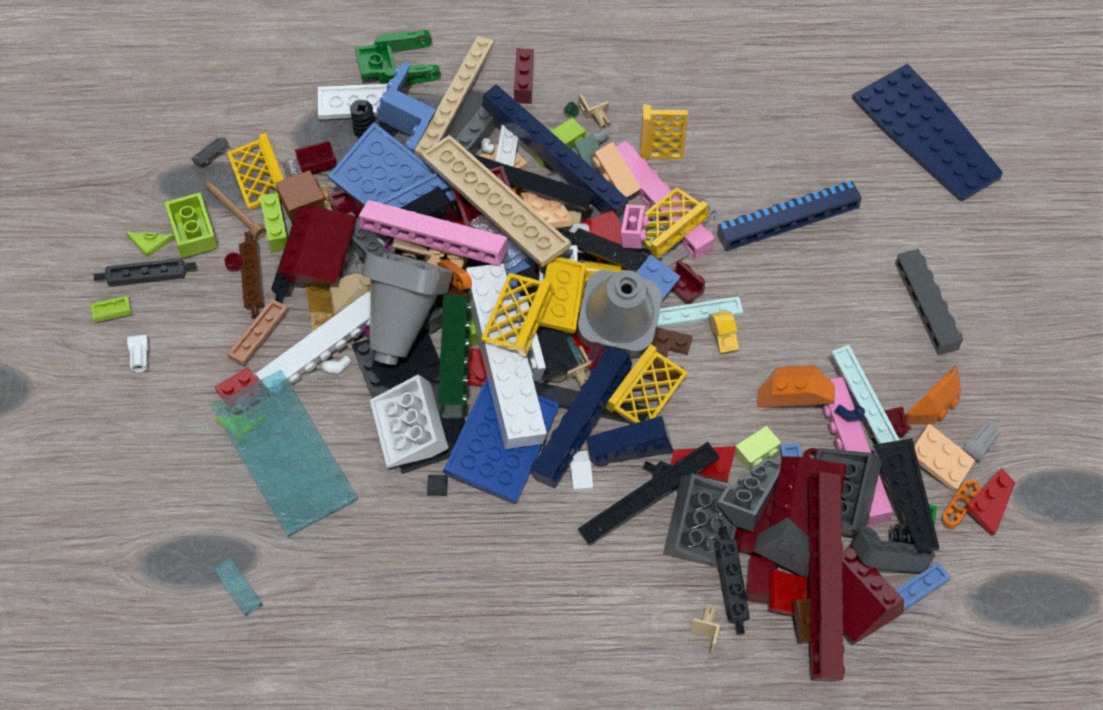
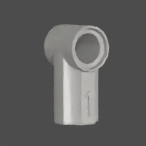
(979, 445)

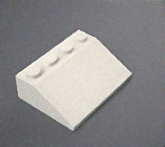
(408, 422)

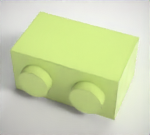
(757, 448)

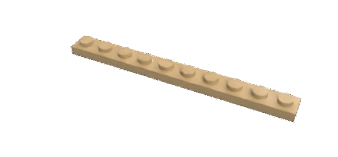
(455, 94)

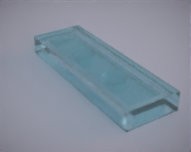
(237, 586)

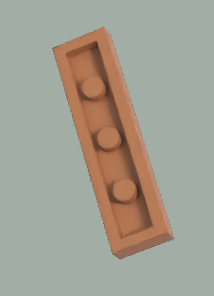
(257, 332)

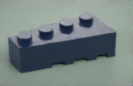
(631, 442)

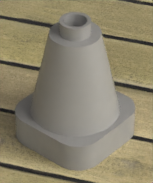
(400, 301)
(619, 311)

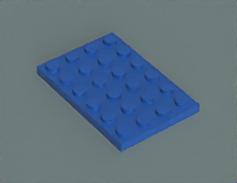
(481, 455)

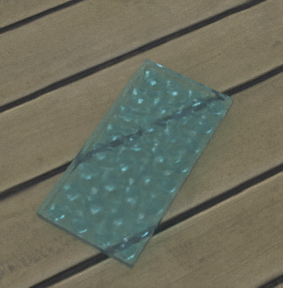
(284, 453)

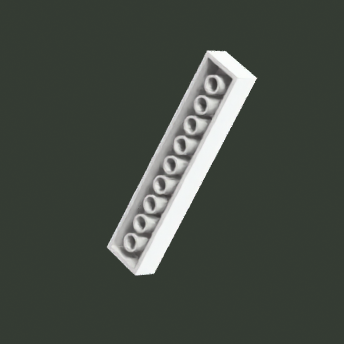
(506, 370)

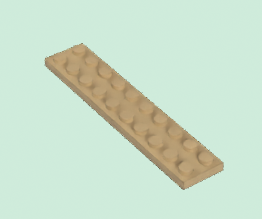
(496, 201)

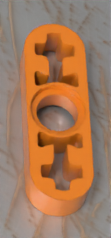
(460, 278)
(960, 512)

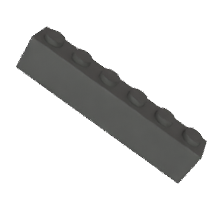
(928, 302)

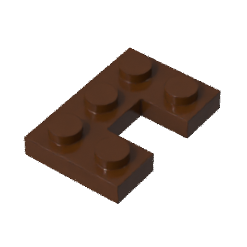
(668, 341)

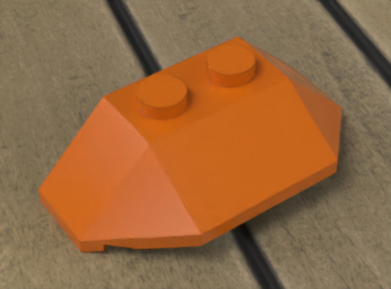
(796, 387)
(937, 400)

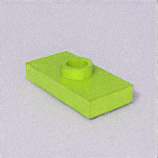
(111, 309)

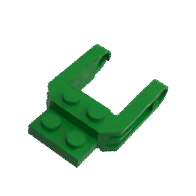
(378, 60)

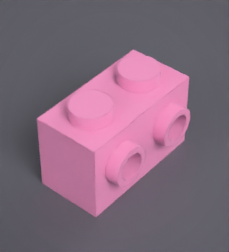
(633, 226)

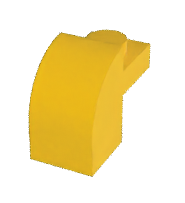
(725, 329)

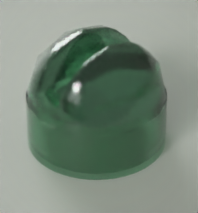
(571, 109)

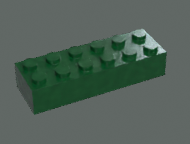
(454, 356)

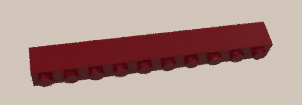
(826, 577)

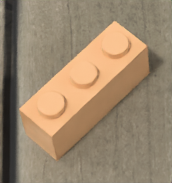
(614, 169)

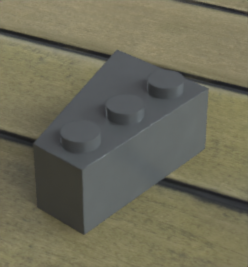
(786, 546)

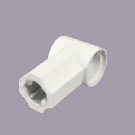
(138, 348)

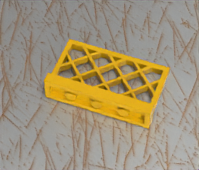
(649, 134)
(270, 163)
(678, 228)
(533, 317)
(636, 375)

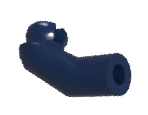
(850, 415)

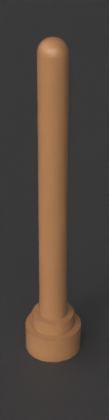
(256, 230)

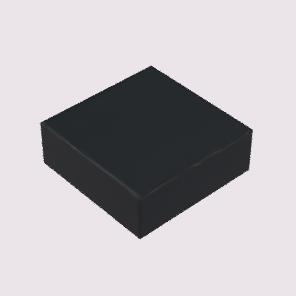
(437, 485)

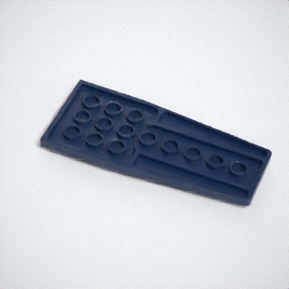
(928, 132)

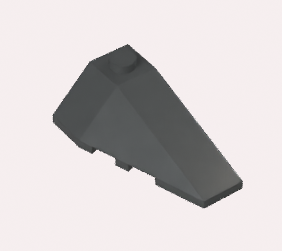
(748, 498)

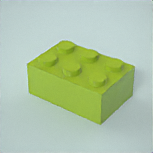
(190, 225)

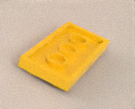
(565, 300)

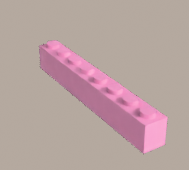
(653, 189)
(433, 232)
(851, 438)

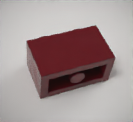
(758, 579)

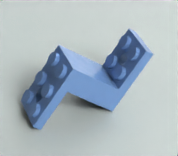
(404, 111)

